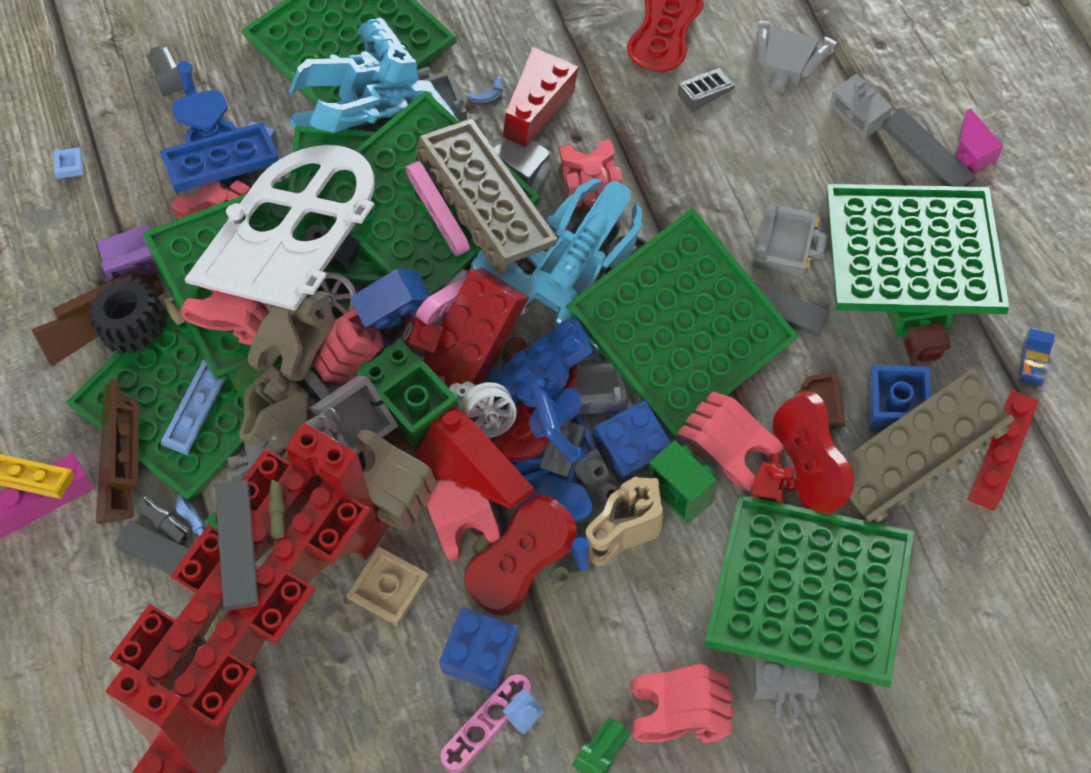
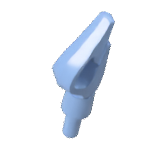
(189, 513)

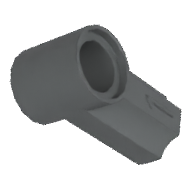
(165, 71)

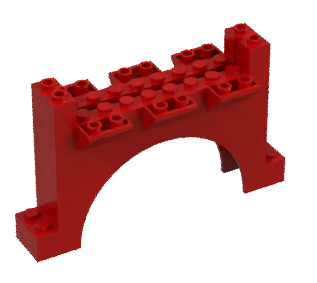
(187, 702)

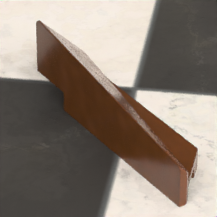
(72, 328)
(117, 456)

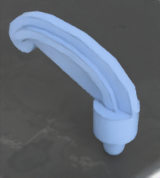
(488, 96)

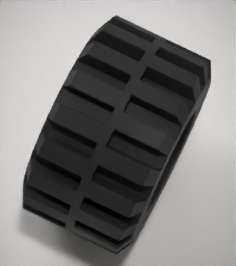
(127, 316)

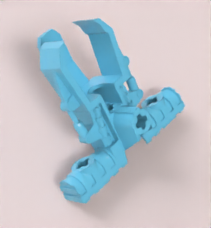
(369, 91)
(575, 260)

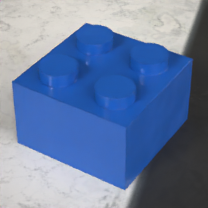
(390, 299)
(895, 392)
(630, 441)
(479, 649)

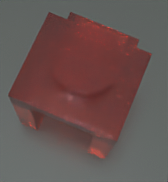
(926, 343)

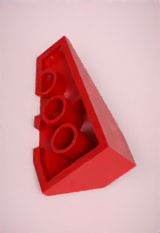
(465, 455)

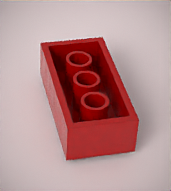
(476, 328)

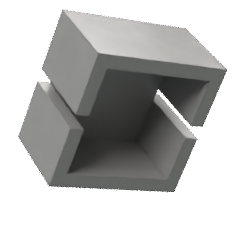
(356, 411)

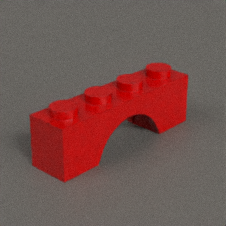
(1002, 453)

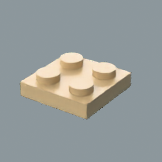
(388, 586)

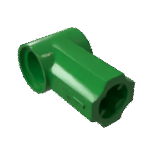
(599, 754)

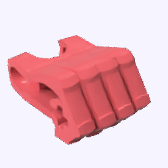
(581, 168)
(209, 196)
(226, 313)
(346, 349)
(727, 435)
(457, 510)
(686, 700)

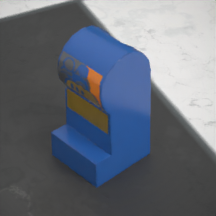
(1035, 357)

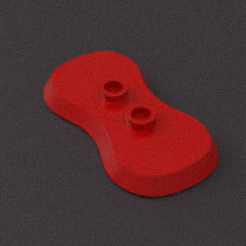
(661, 38)
(518, 441)
(821, 471)
(536, 537)

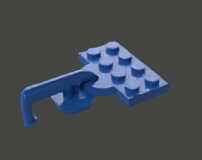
(212, 145)
(539, 378)
(565, 491)

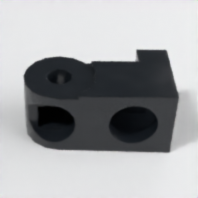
(346, 252)

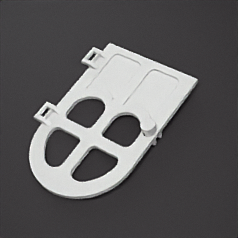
(272, 263)

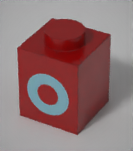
(420, 337)

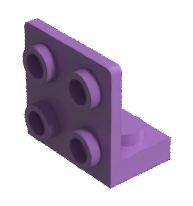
(127, 254)

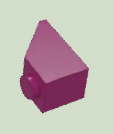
(976, 143)

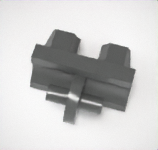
(553, 459)
(595, 478)

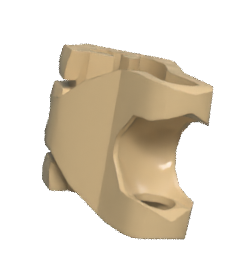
(644, 522)

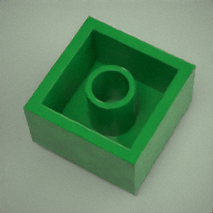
(416, 400)
(683, 481)

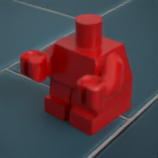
(771, 480)

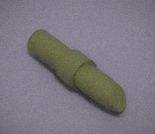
(276, 510)

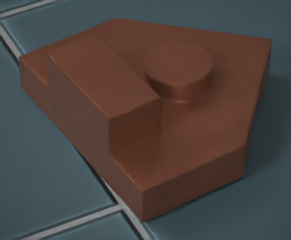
(828, 389)

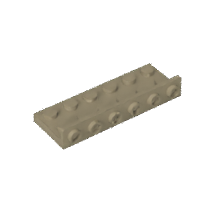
(484, 194)
(924, 445)

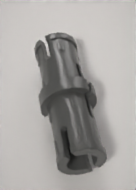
(164, 520)

